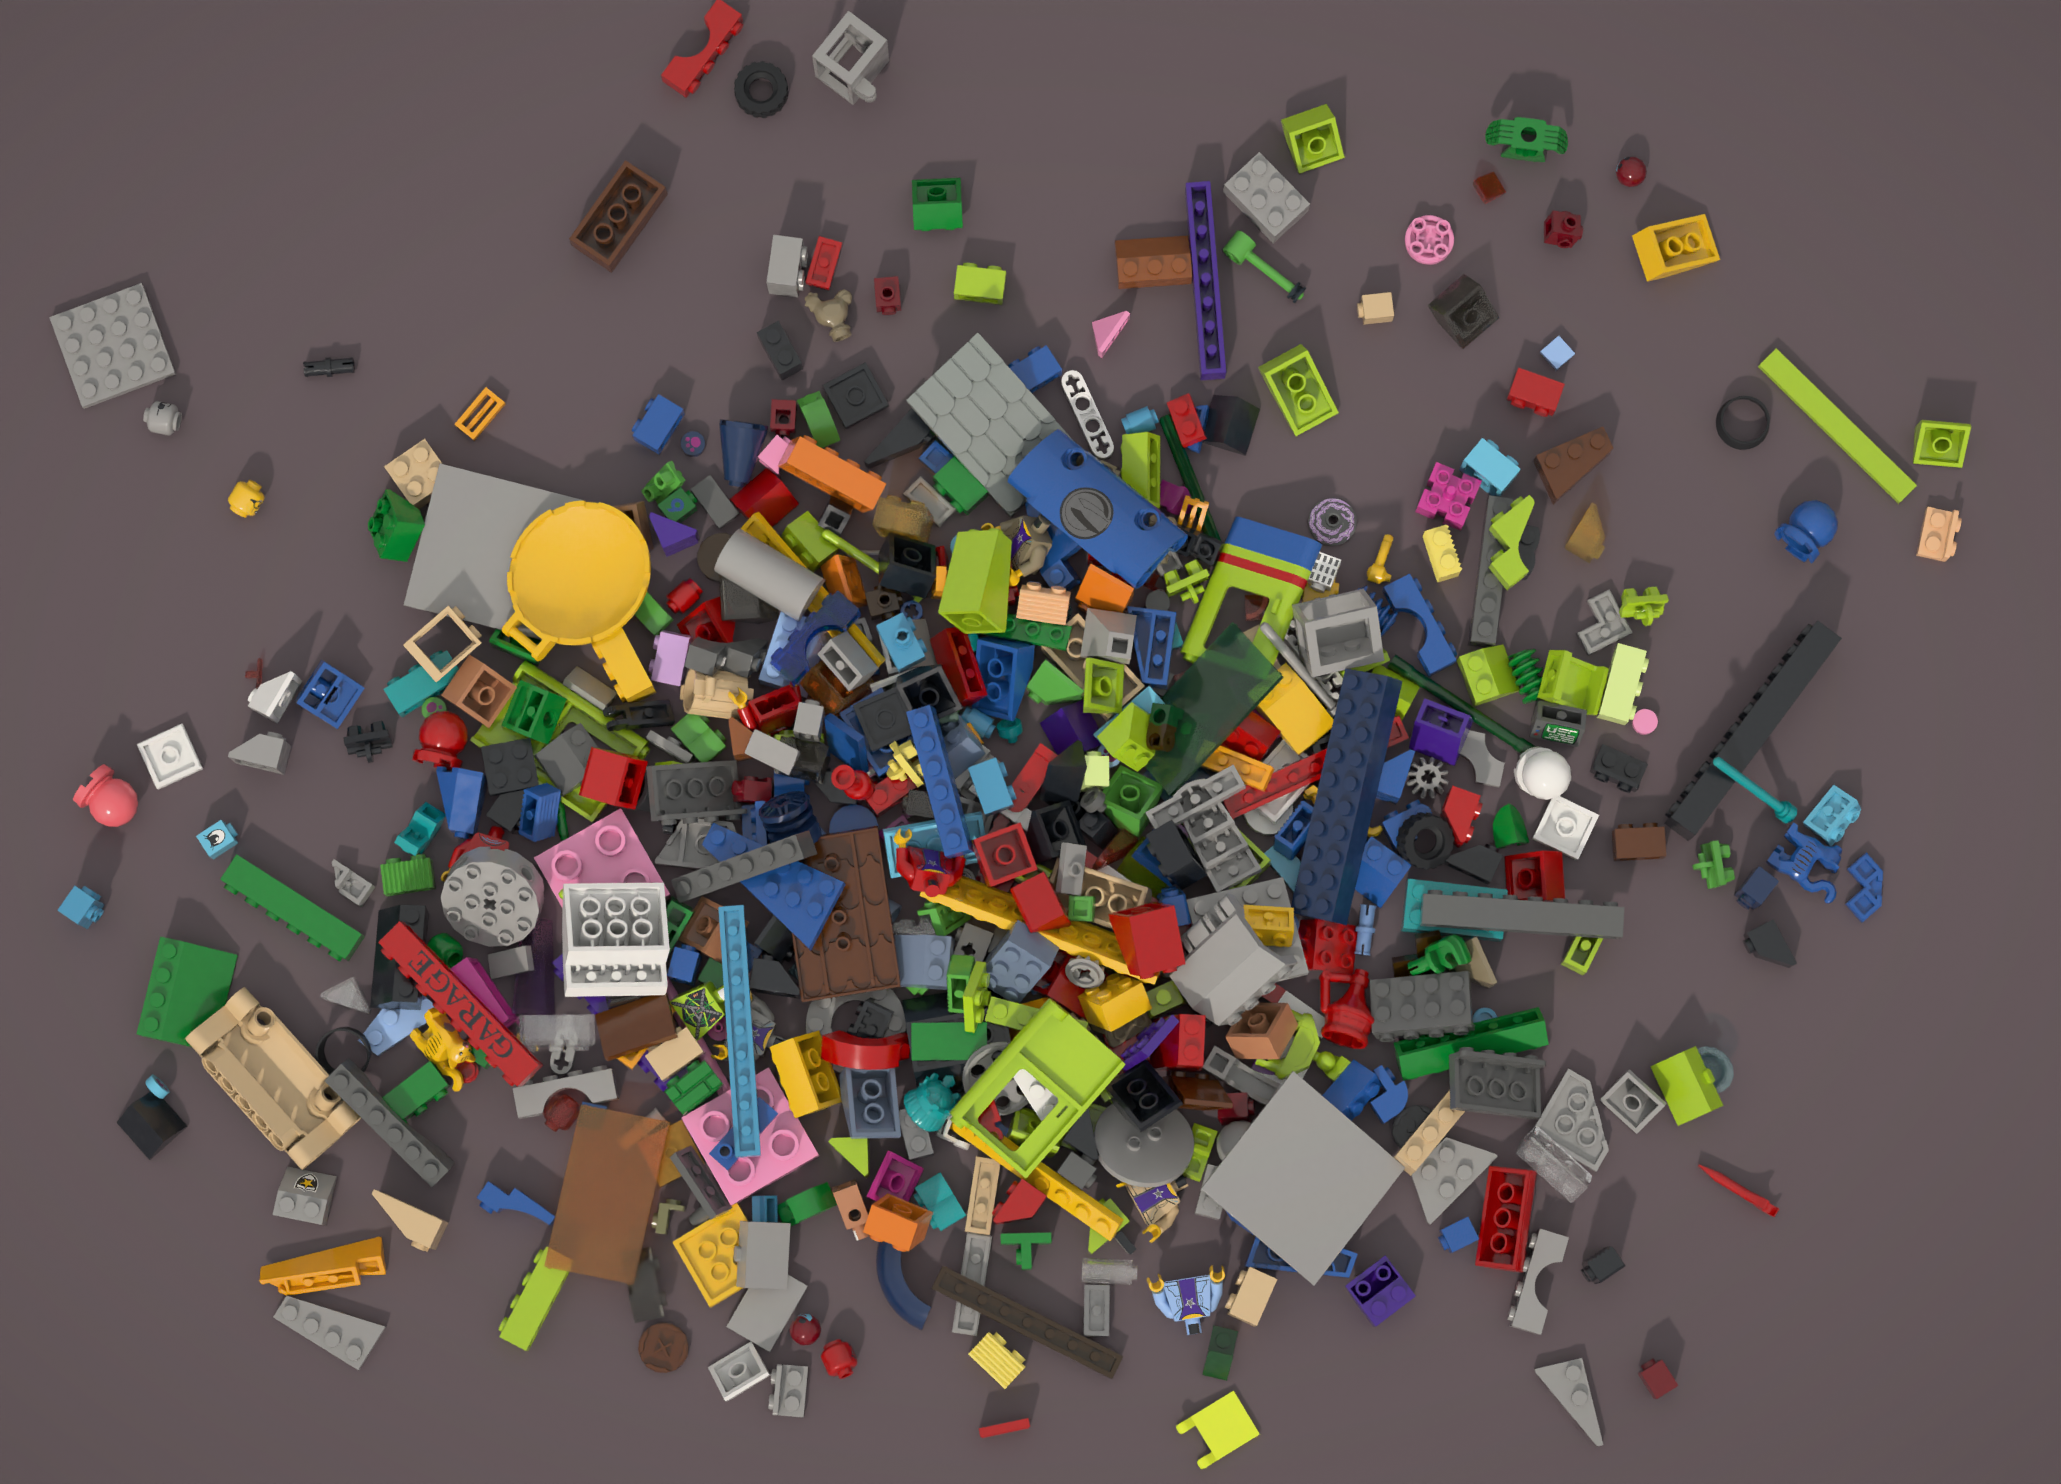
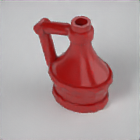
(1348, 1018)

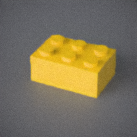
(624, 667)
(804, 1075)

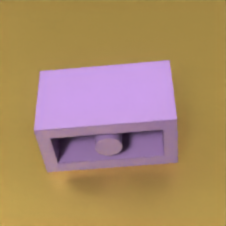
(670, 657)

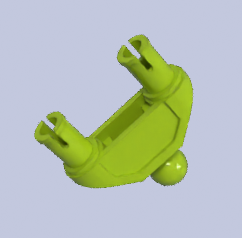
(1301, 1052)

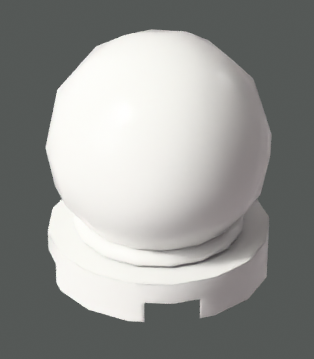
(1542, 773)

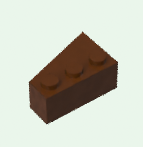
(1571, 461)

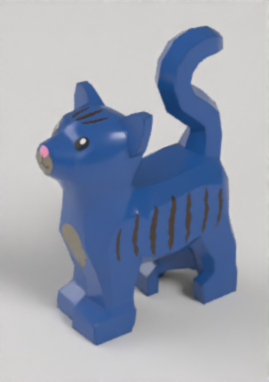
(1802, 860)

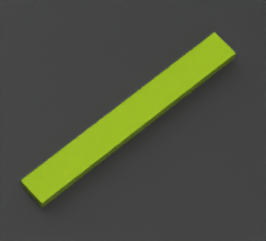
(1837, 426)

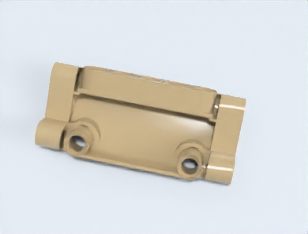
(272, 1078)

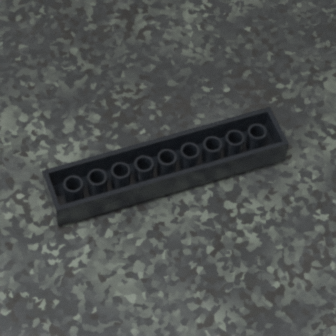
(1752, 731)

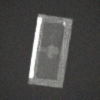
(347, 994)

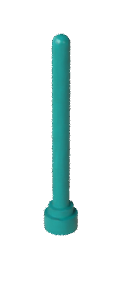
(1783, 810)

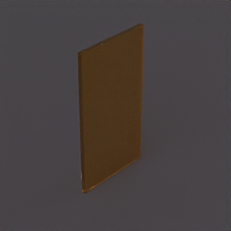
(607, 1194)

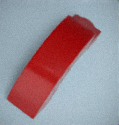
(864, 1053)

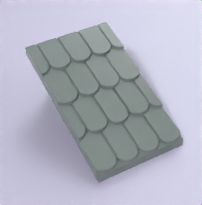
(984, 417)

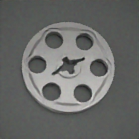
(983, 1057)

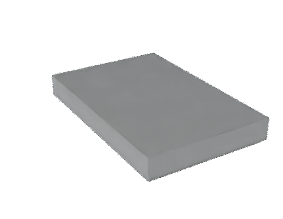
(766, 1312)

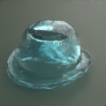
(1719, 1065)

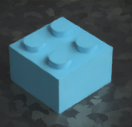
(1490, 467)

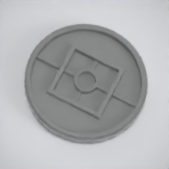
(1147, 1156)

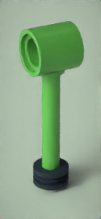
(1240, 249)

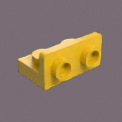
(1271, 924)

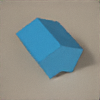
(764, 1208)

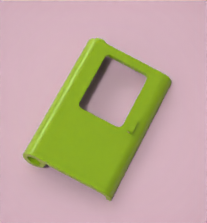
(1063, 1060)

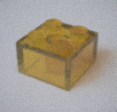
(903, 518)

